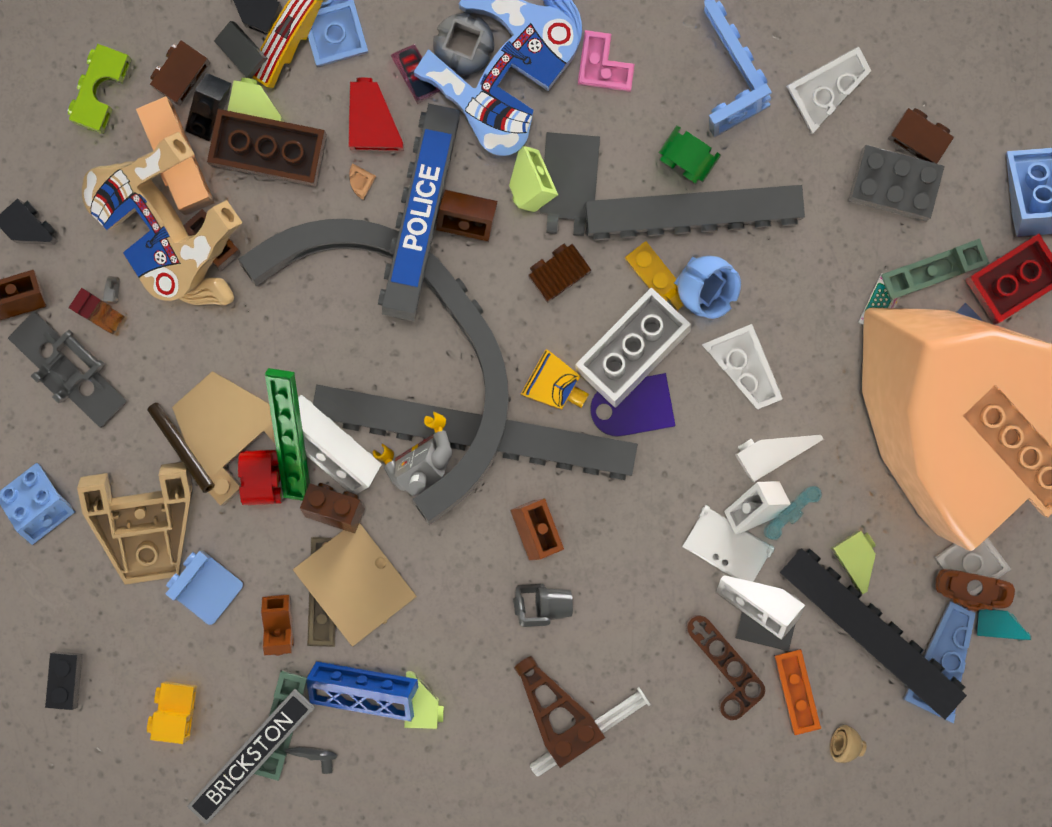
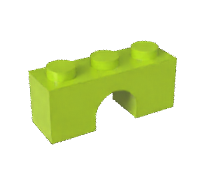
(104, 65)

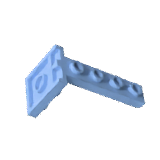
(746, 102)

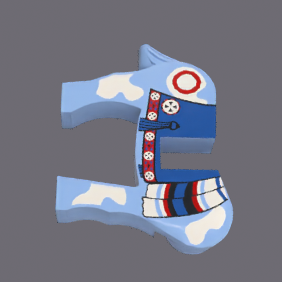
(539, 48)

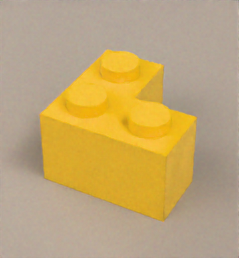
(174, 714)

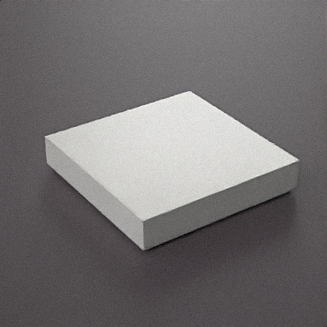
(982, 561)

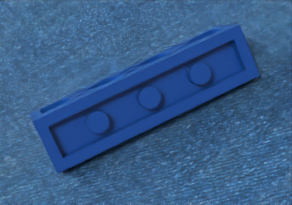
(362, 685)

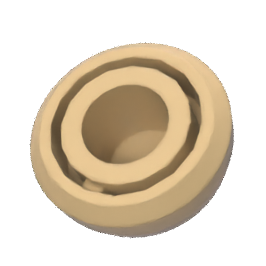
(846, 745)

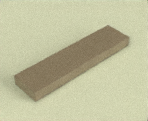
(320, 627)

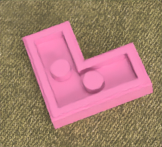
(597, 69)

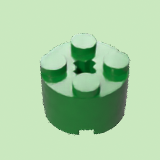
(688, 154)

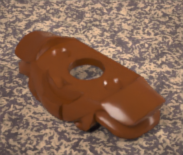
(994, 592)

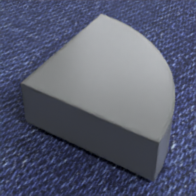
(111, 290)

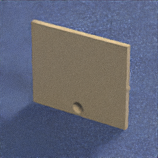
(354, 583)

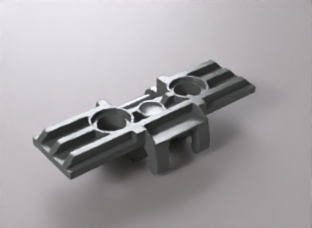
(61, 374)

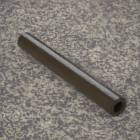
(181, 447)

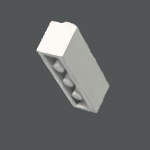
(336, 450)

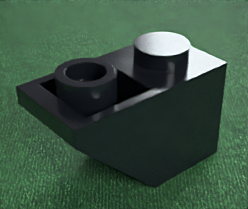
(258, 14)
(207, 99)
(22, 225)

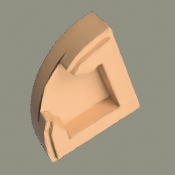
(360, 181)

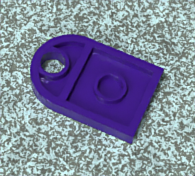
(641, 411)

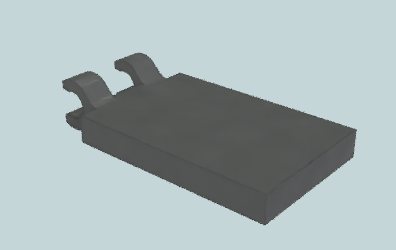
(573, 170)

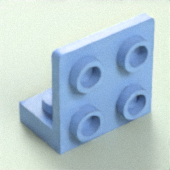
(34, 504)

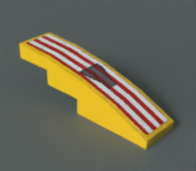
(284, 36)

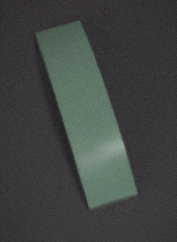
(935, 269)
(286, 684)

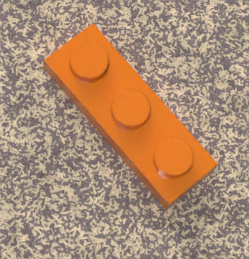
(797, 692)

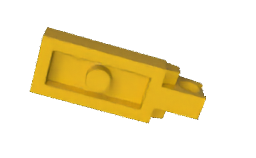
(654, 273)

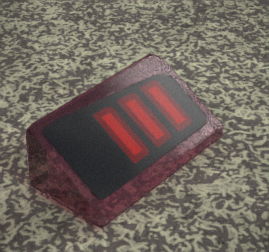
(406, 62)

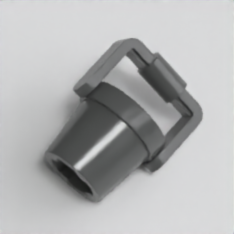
(549, 603)

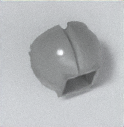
(457, 61)

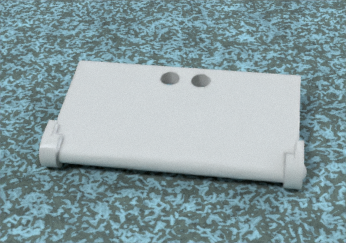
(715, 536)

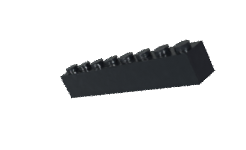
(873, 634)

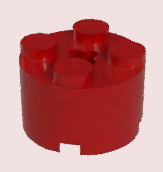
(259, 477)

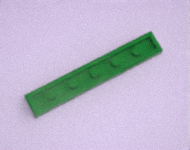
(288, 432)

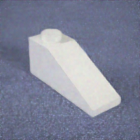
(769, 454)
(765, 604)

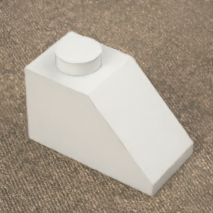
(757, 506)

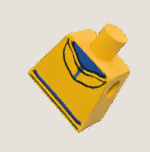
(554, 383)

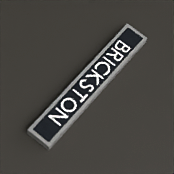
(250, 756)

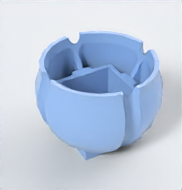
(708, 286)

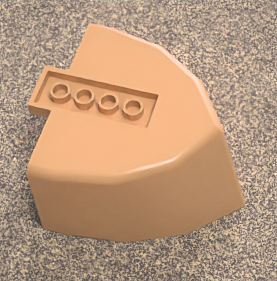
(960, 417)

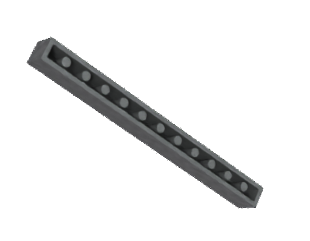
(518, 440)

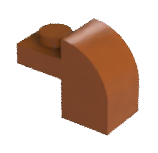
(277, 625)

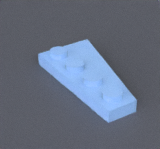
(948, 648)

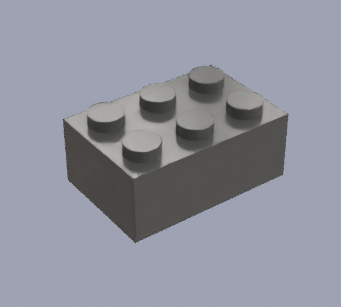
(896, 183)

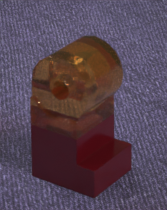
(96, 311)

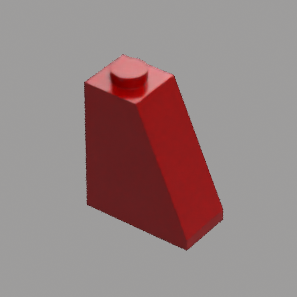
(370, 119)

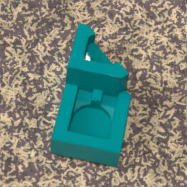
(1000, 625)

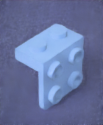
(204, 587)

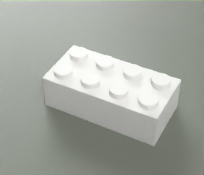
(633, 347)

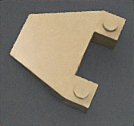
(218, 425)
(143, 530)

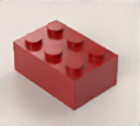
(1013, 279)

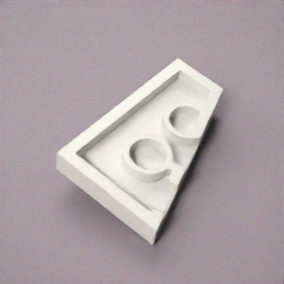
(828, 86)
(746, 364)

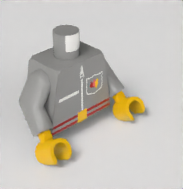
(422, 463)

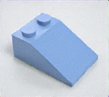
(1030, 190)

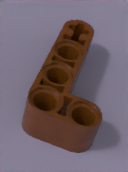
(721, 662)

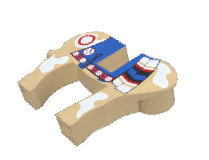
(165, 257)

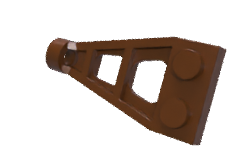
(575, 740)

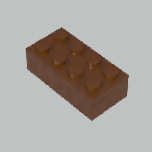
(266, 147)

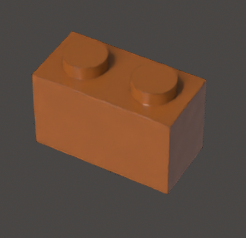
(537, 529)

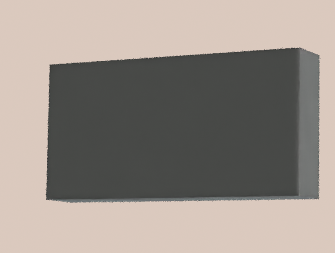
(240, 49)
(754, 632)

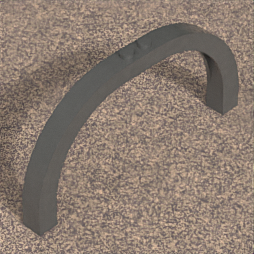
(363, 235)

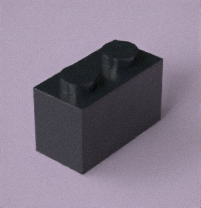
(63, 680)

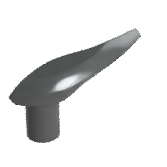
(315, 754)

